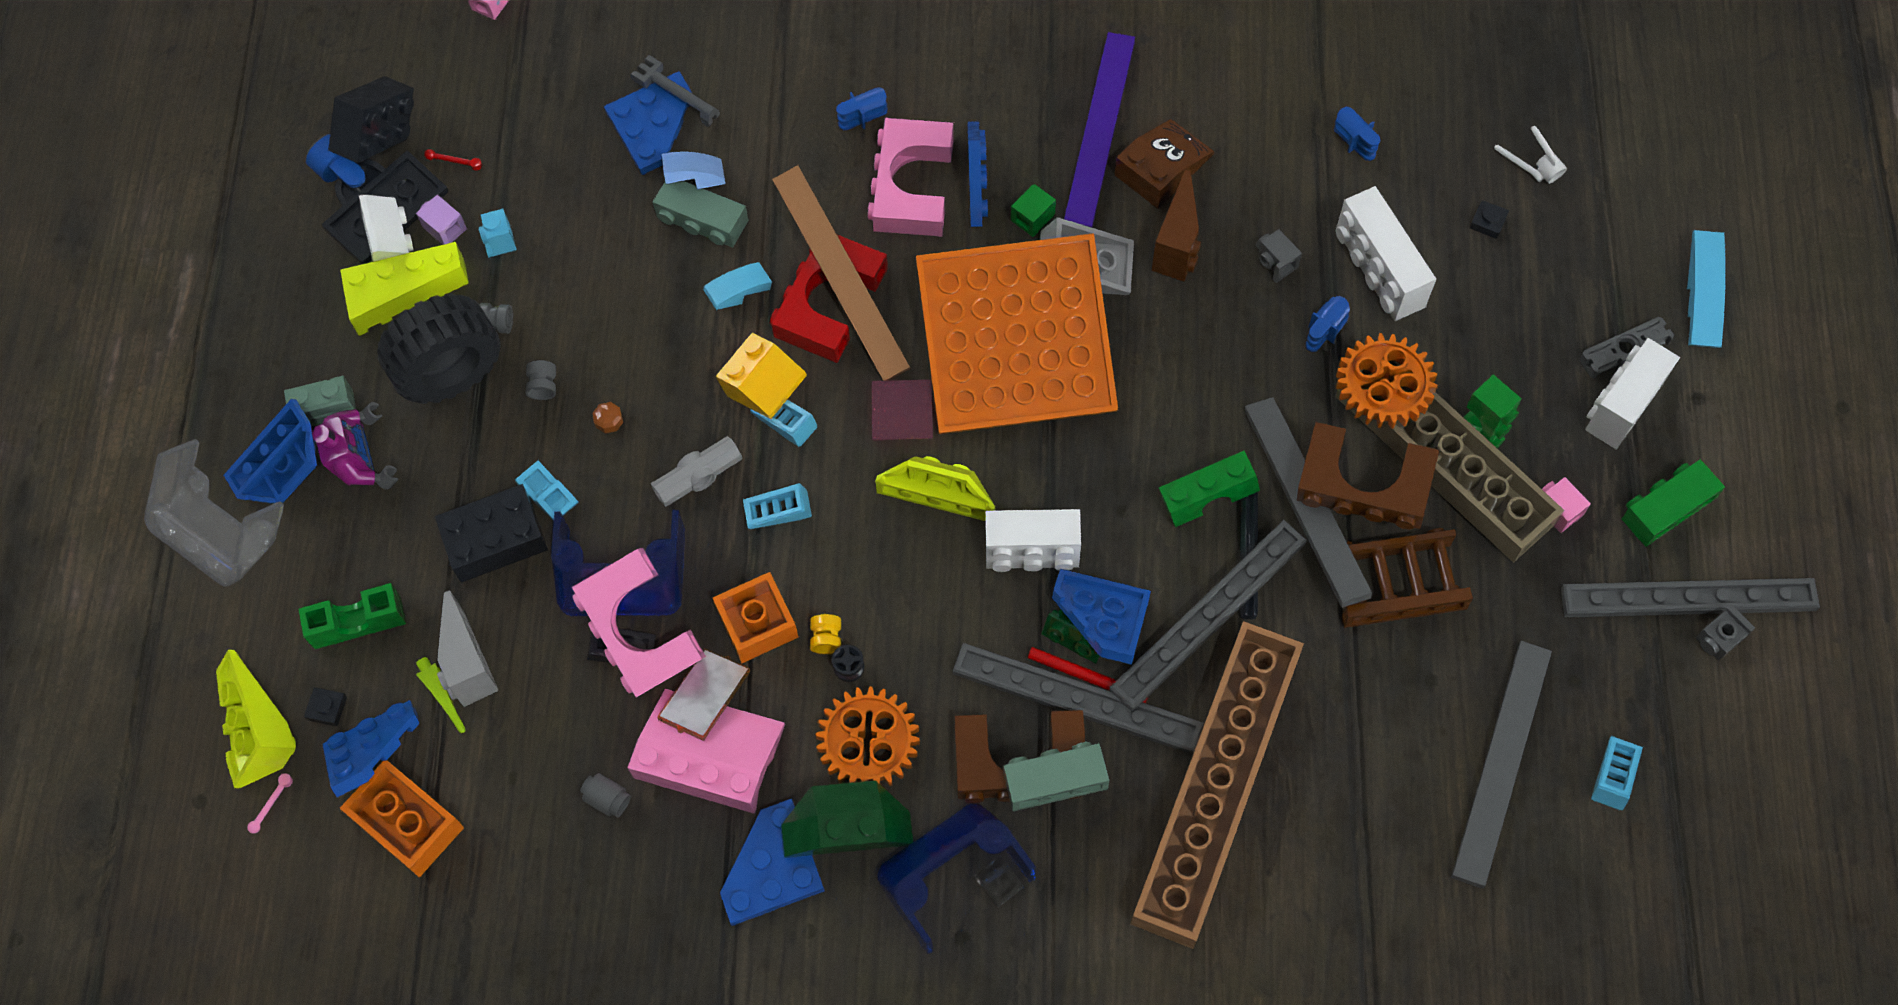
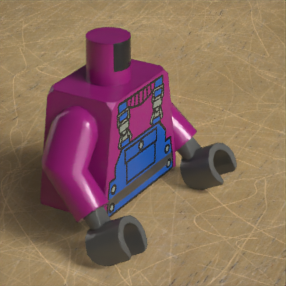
(346, 450)

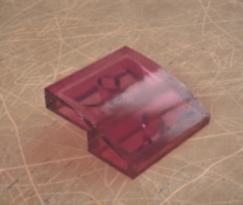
(902, 410)

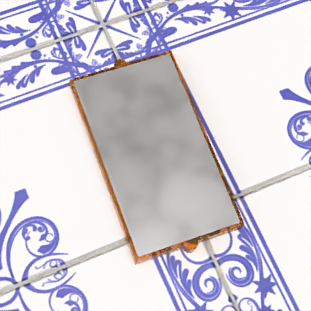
(703, 695)

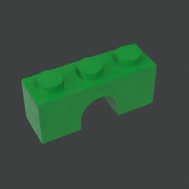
(1493, 410)
(1190, 494)
(331, 624)

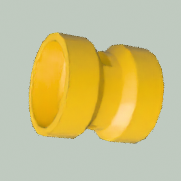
(825, 633)

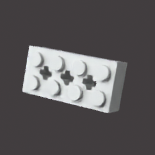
(1385, 254)

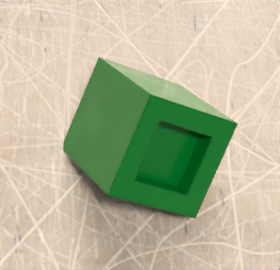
(1033, 210)

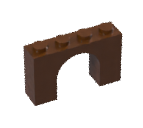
(1399, 504)
(976, 771)

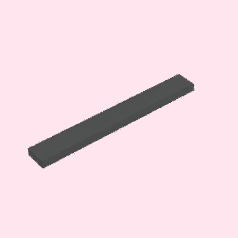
(1316, 523)
(1689, 597)
(1207, 615)
(1069, 694)
(1501, 765)

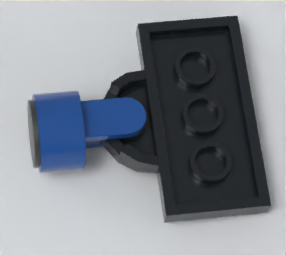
(404, 180)

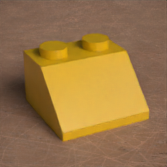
(760, 376)

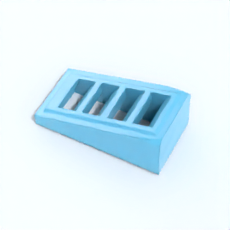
(798, 428)
(790, 514)
(1610, 791)

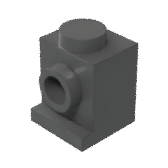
(1278, 254)
(1724, 633)

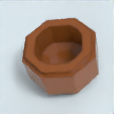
(607, 417)

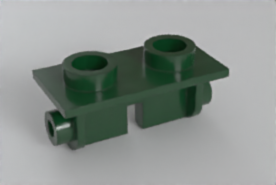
(1063, 631)

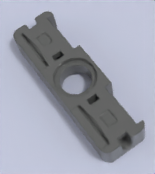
(1608, 354)

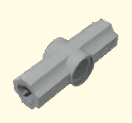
(696, 471)

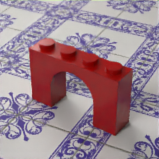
(806, 328)

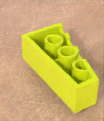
(391, 285)

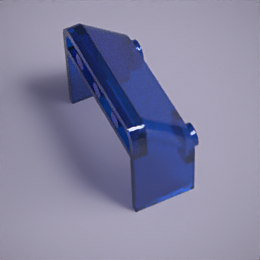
(655, 597)
(903, 873)

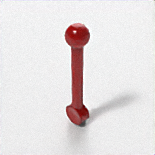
(475, 163)

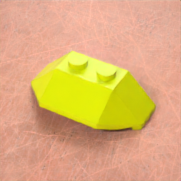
(937, 486)

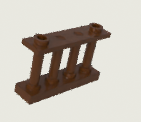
(1420, 602)

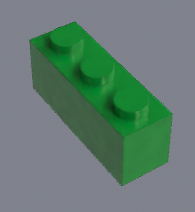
(1672, 501)

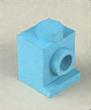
(496, 233)

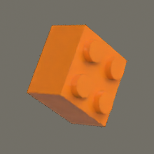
(755, 617)

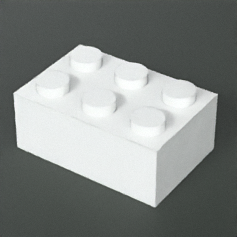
(1630, 392)
(1033, 539)

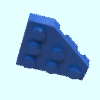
(649, 122)
(977, 173)
(1103, 612)
(357, 751)
(761, 874)

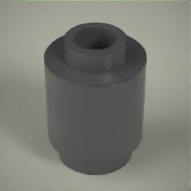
(605, 795)

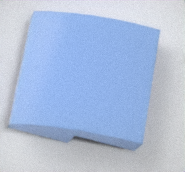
(683, 166)

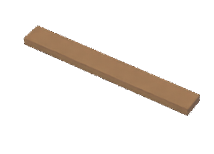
(841, 274)

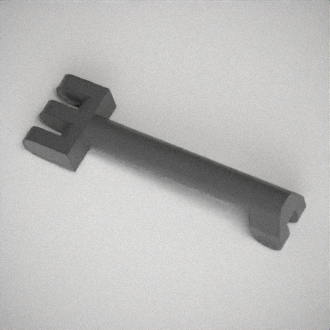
(654, 75)

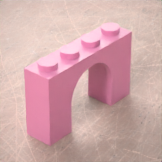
(902, 143)
(600, 599)

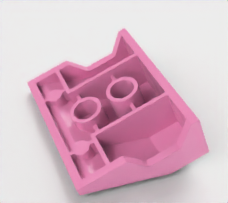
(720, 768)

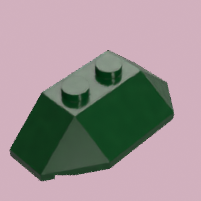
(845, 820)

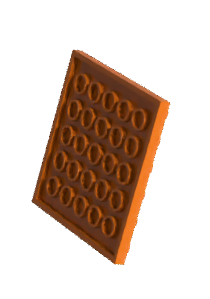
(1016, 333)

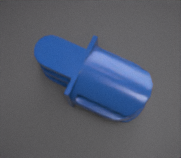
(862, 108)
(1357, 133)
(1327, 323)

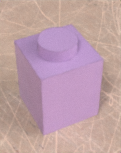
(441, 220)

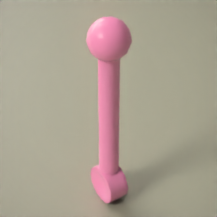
(284, 780)

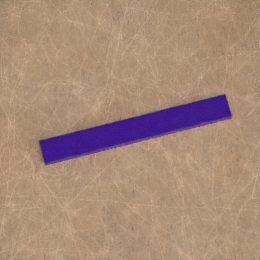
(1100, 129)

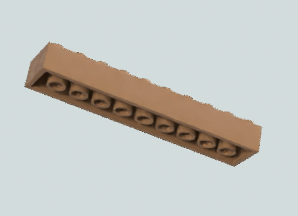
(1217, 785)

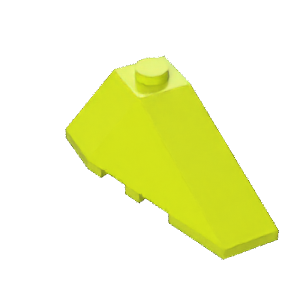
(256, 728)

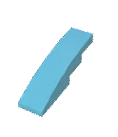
(1707, 289)

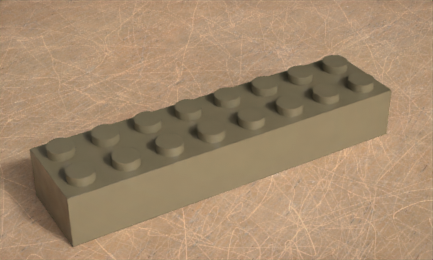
(1474, 476)

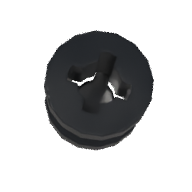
(846, 656)

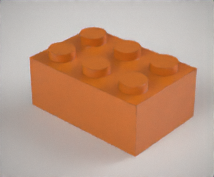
(402, 818)

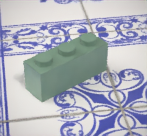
(701, 212)
(1055, 776)

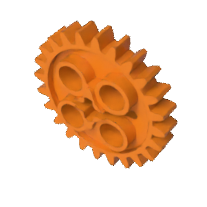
(1375, 358)
(839, 737)

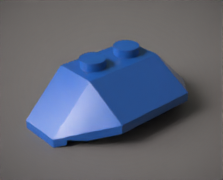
(275, 459)

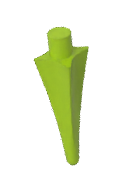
(430, 679)

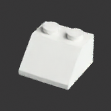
(384, 227)

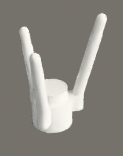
(1549, 165)

